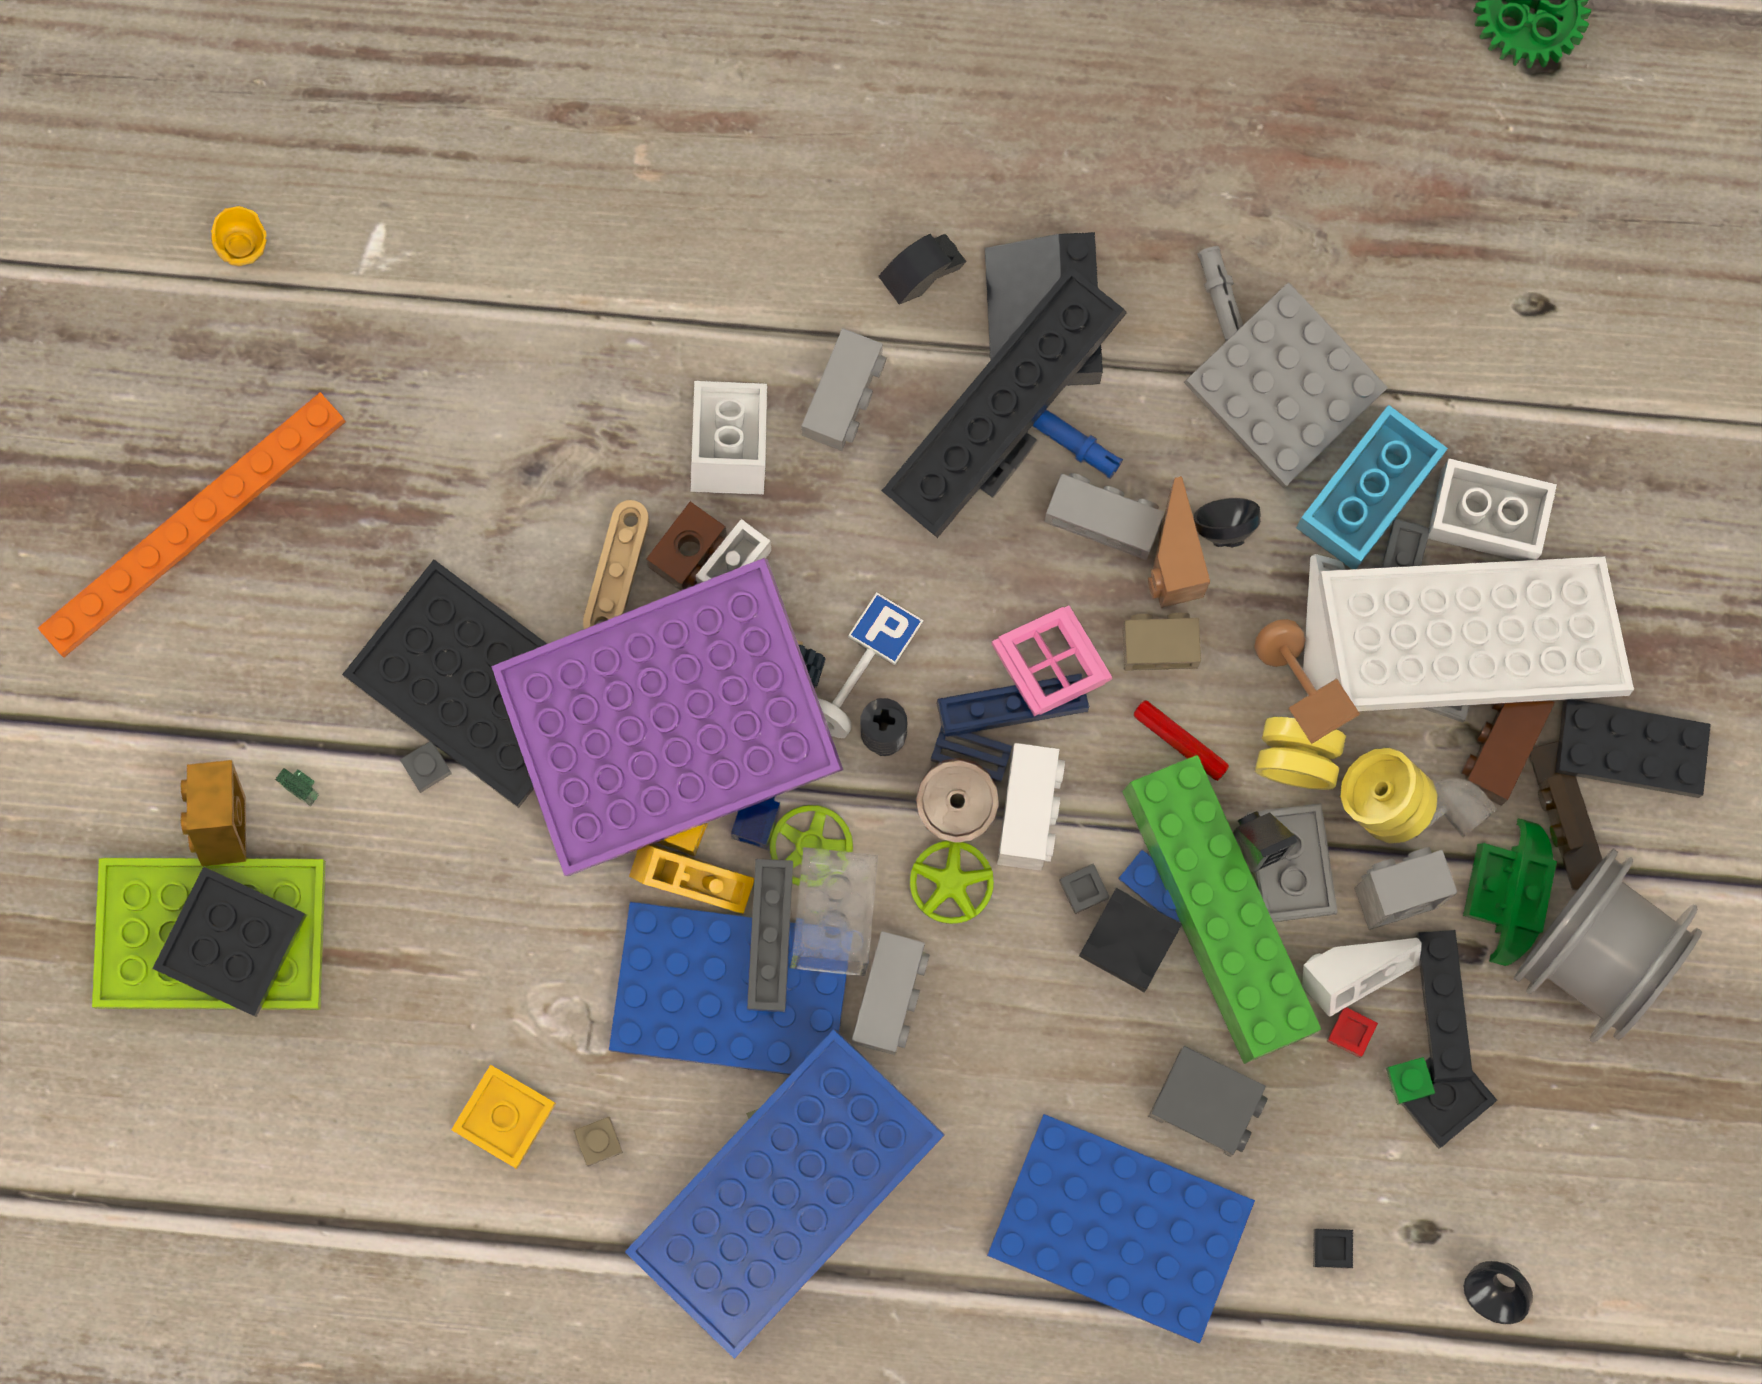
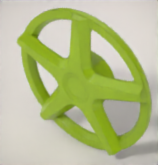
(813, 837)
(951, 882)

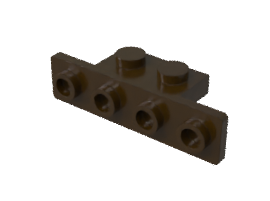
(1568, 815)

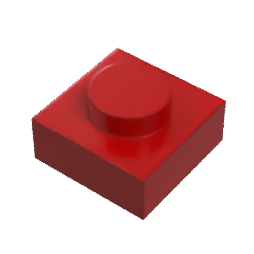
(1352, 1032)

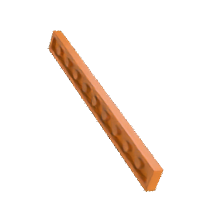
(191, 525)

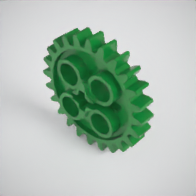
(1524, 40)

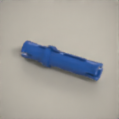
(1079, 444)

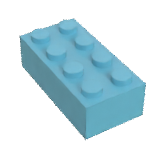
(1371, 487)

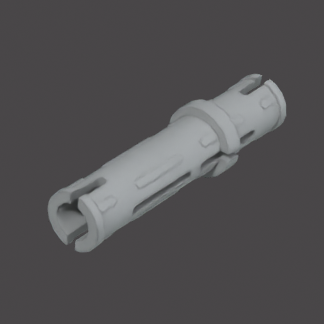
(1220, 288)

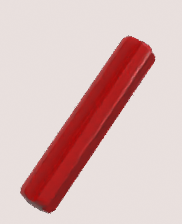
(1180, 739)

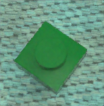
(1410, 1080)

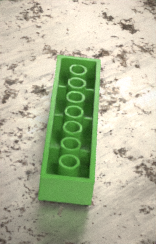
(1221, 909)

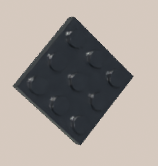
(229, 941)

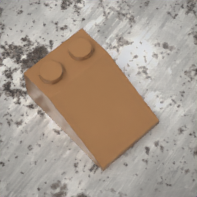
(1179, 563)

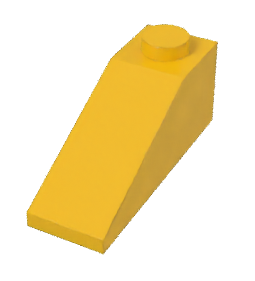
(691, 878)

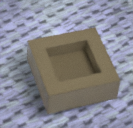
(598, 1141)

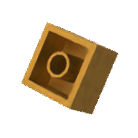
(214, 813)

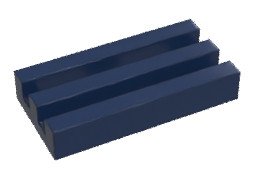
(976, 740)

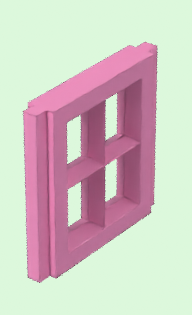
(1023, 675)

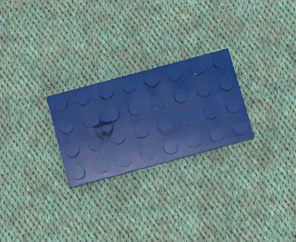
(784, 1193)

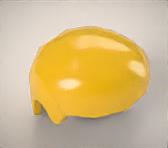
(238, 236)

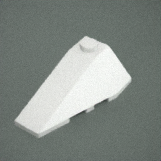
(1317, 652)

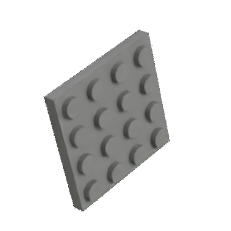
(1285, 385)

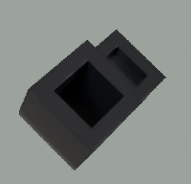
(920, 266)

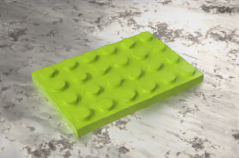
(142, 902)

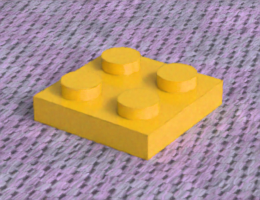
(503, 1116)

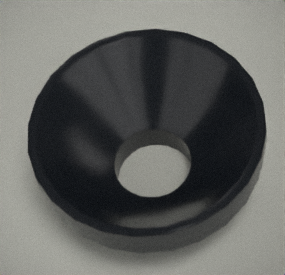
(1227, 521)
(1495, 1300)

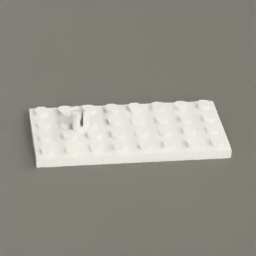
(1475, 633)

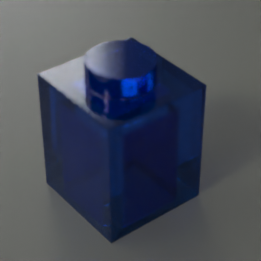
(756, 823)

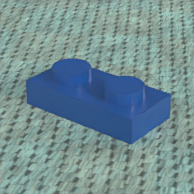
(1145, 881)

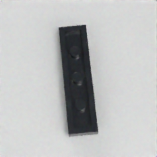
(1444, 1006)

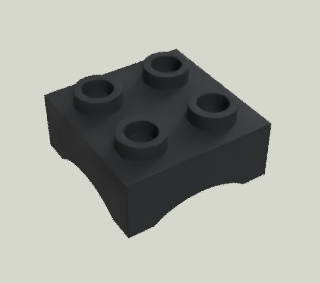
(1130, 940)

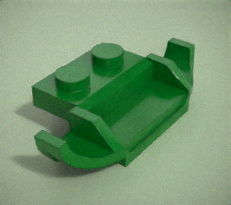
(1513, 890)

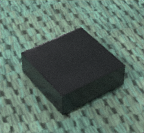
(1333, 1248)

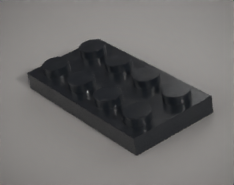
(1633, 748)

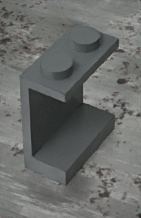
(1209, 1101)

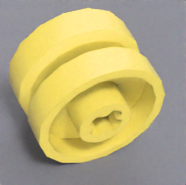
(1294, 759)
(1389, 795)

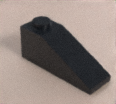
(1263, 840)

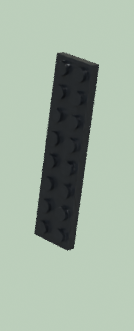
(1004, 401)

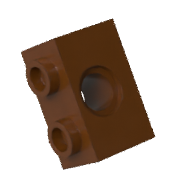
(690, 526)

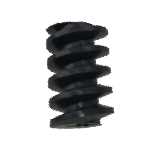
(883, 711)

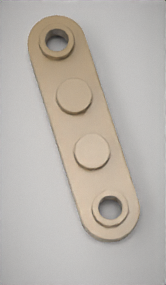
(617, 564)

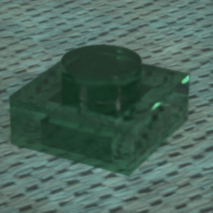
(298, 785)

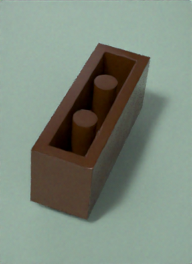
(1506, 747)

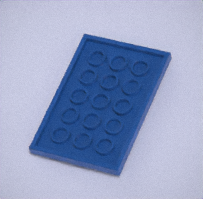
(688, 995)
(1121, 1228)

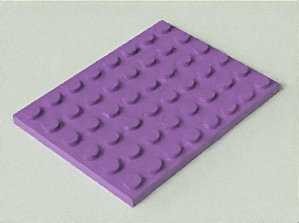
(667, 717)

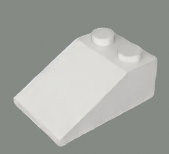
(729, 437)

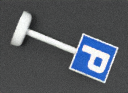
(882, 630)

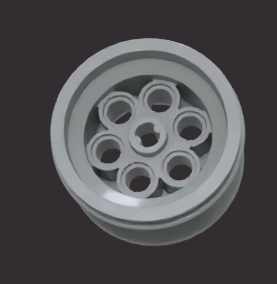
(1611, 949)

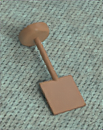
(1322, 709)

